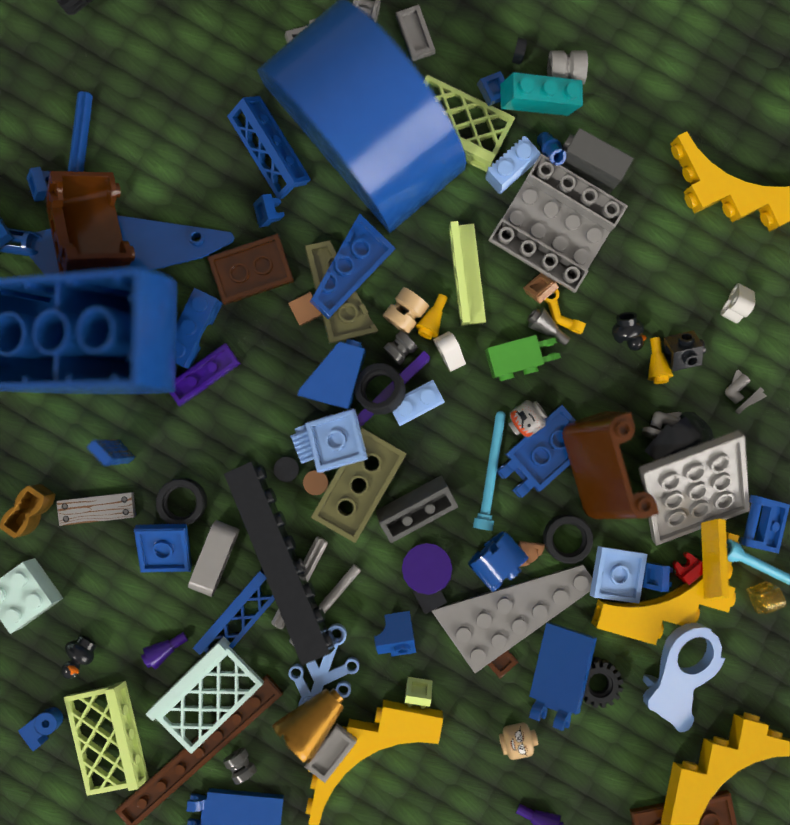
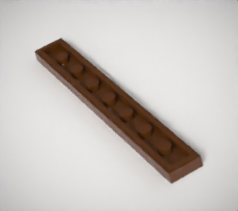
(184, 764)

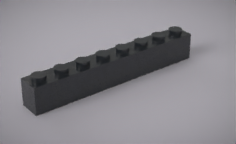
(280, 563)

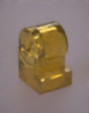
(766, 597)

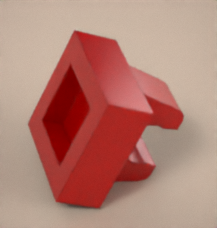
(690, 571)

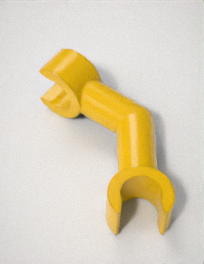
(573, 325)

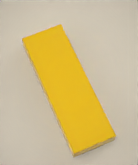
(714, 559)

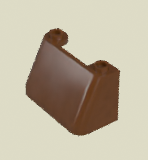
(86, 222)
(600, 469)

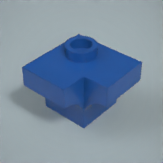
(397, 635)

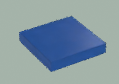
(163, 548)

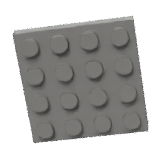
(697, 486)

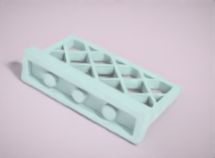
(190, 680)

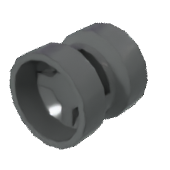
(400, 347)
(240, 765)

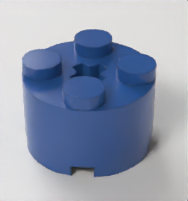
(498, 560)

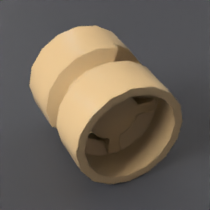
(412, 304)

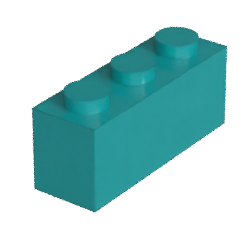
(541, 94)

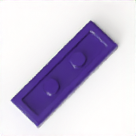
(204, 374)

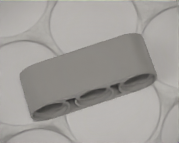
(213, 558)

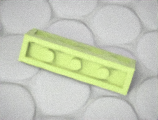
(467, 274)

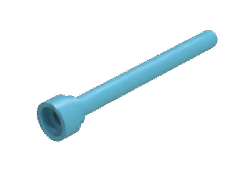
(484, 519)
(736, 553)

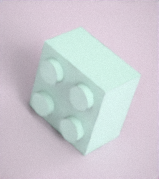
(25, 595)

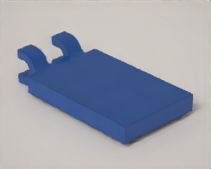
(539, 457)
(561, 674)
(236, 808)

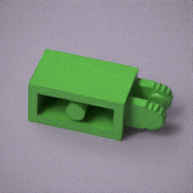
(518, 356)

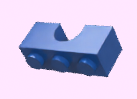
(195, 318)

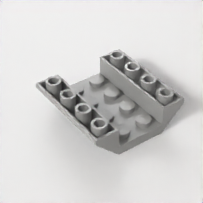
(557, 223)

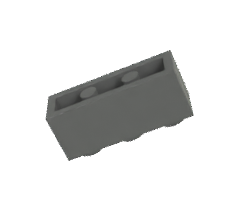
(416, 509)

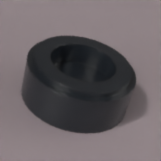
(519, 50)
(286, 469)

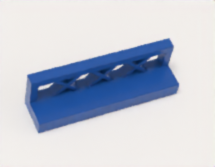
(271, 142)
(230, 612)

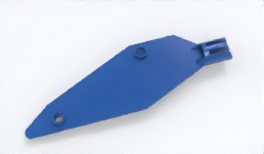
(154, 244)

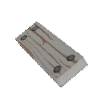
(96, 508)

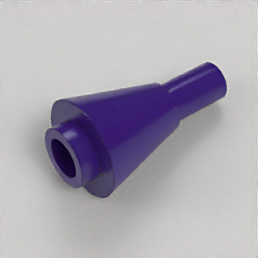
(157, 653)
(538, 817)

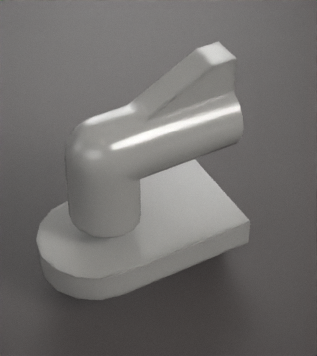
(733, 391)
(656, 423)

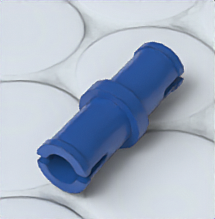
(551, 148)

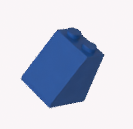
(336, 376)

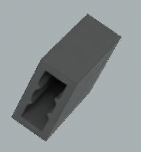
(595, 160)

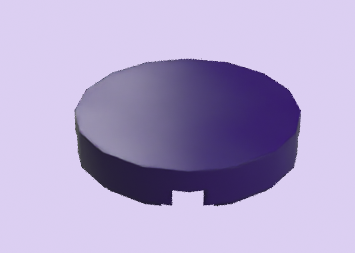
(427, 569)

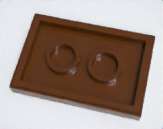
(250, 269)

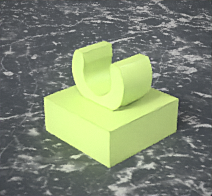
(418, 692)

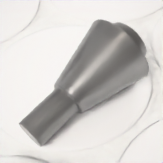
(543, 323)

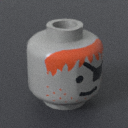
(527, 418)

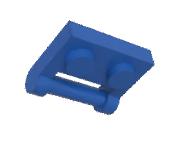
(770, 527)

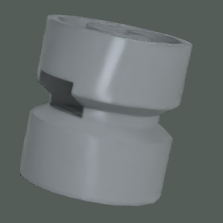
(568, 66)

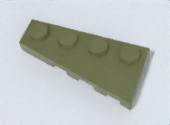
(352, 317)

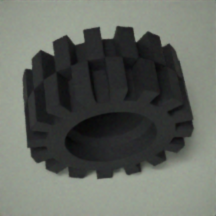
(613, 685)

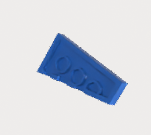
(354, 262)

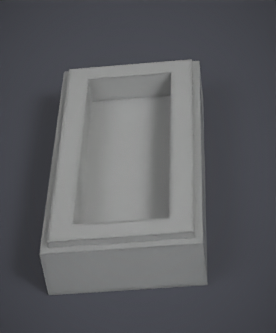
(415, 33)
(331, 753)

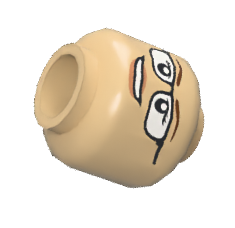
(518, 741)

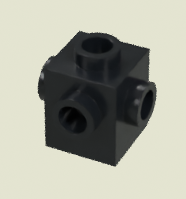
(684, 350)

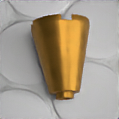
(310, 723)

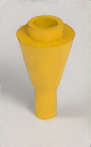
(430, 323)
(659, 368)

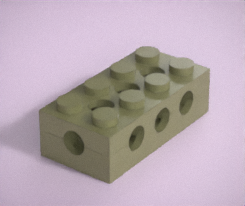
(364, 502)

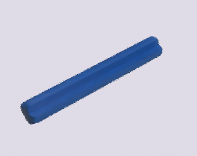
(80, 132)

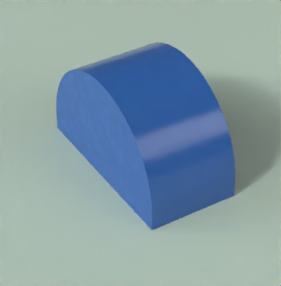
(366, 112)
(89, 333)

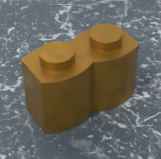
(27, 510)

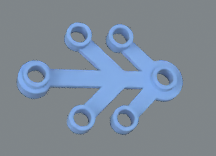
(322, 675)

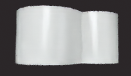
(739, 304)
(450, 351)

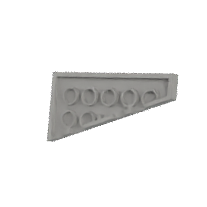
(500, 619)

